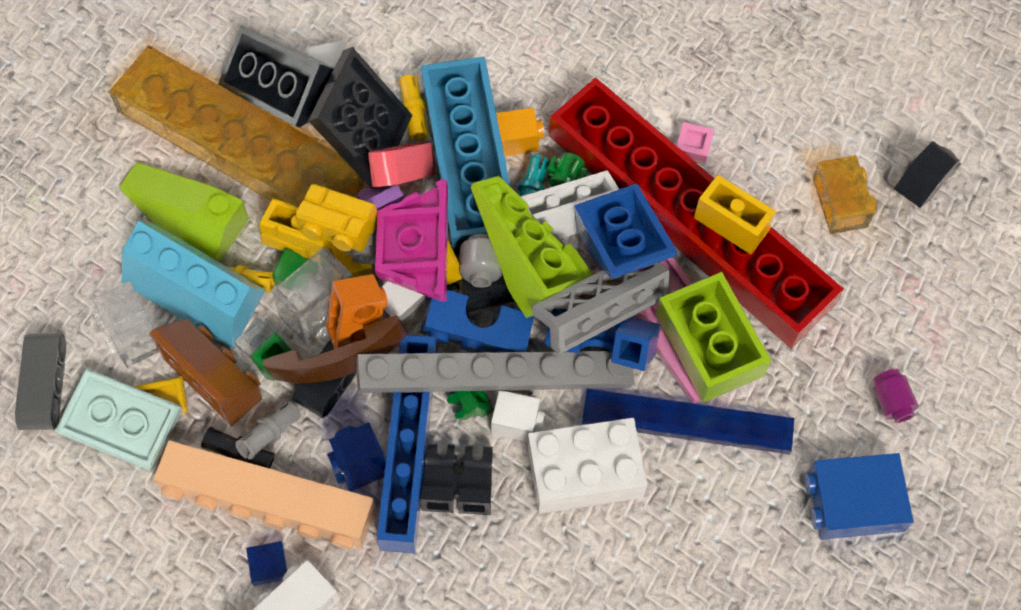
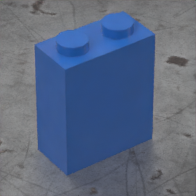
(859, 496)

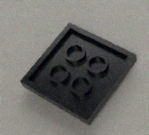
(359, 113)

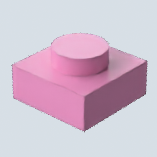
(695, 141)

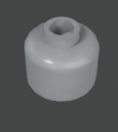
(479, 261)

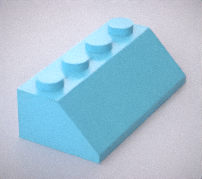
(189, 282)

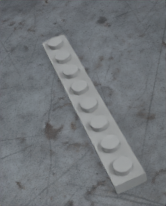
(489, 371)

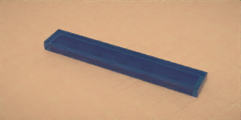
(692, 421)

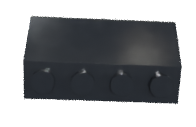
(274, 76)

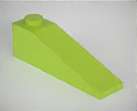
(187, 208)
(527, 251)

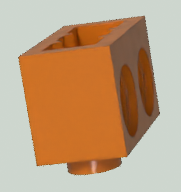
(353, 305)

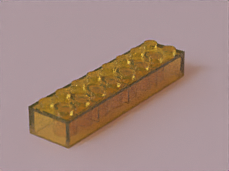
(228, 131)

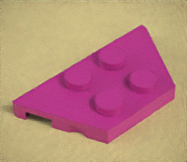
(414, 242)

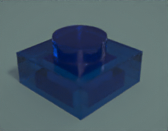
(267, 563)

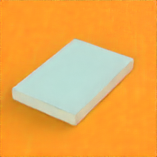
(119, 420)

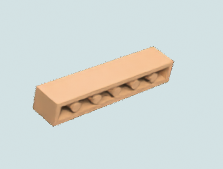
(265, 495)

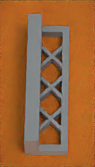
(605, 310)

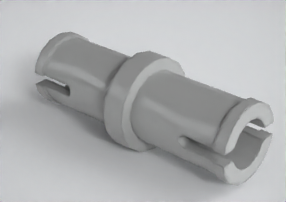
(267, 430)

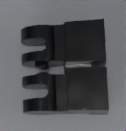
(443, 486)

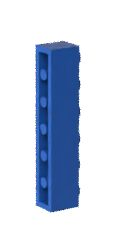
(405, 460)

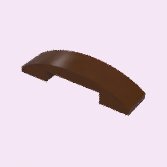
(340, 362)

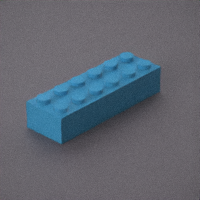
(463, 138)

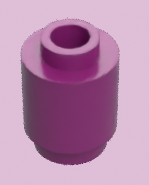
(895, 396)

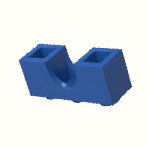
(450, 323)
(631, 341)

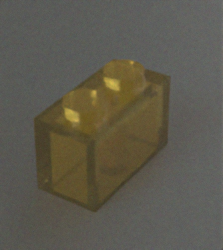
(844, 194)

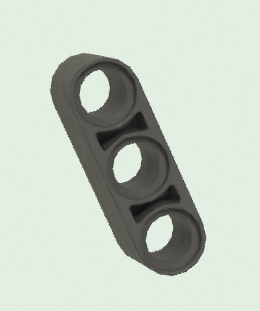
(40, 381)

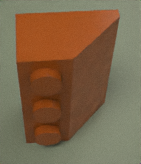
(207, 369)

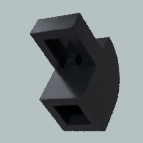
(927, 174)

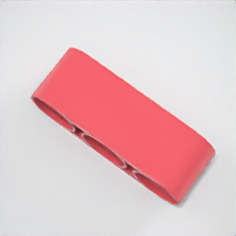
(401, 164)

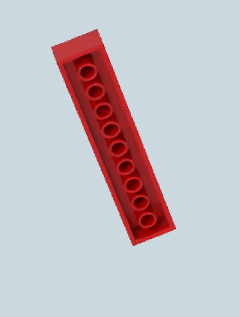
(772, 283)

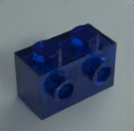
(356, 457)

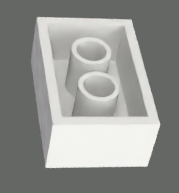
(586, 465)

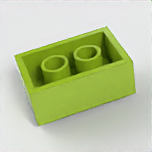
(712, 337)

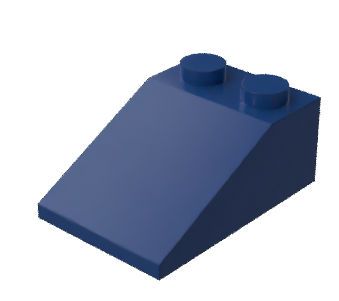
(622, 231)

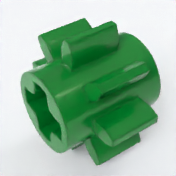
(565, 169)

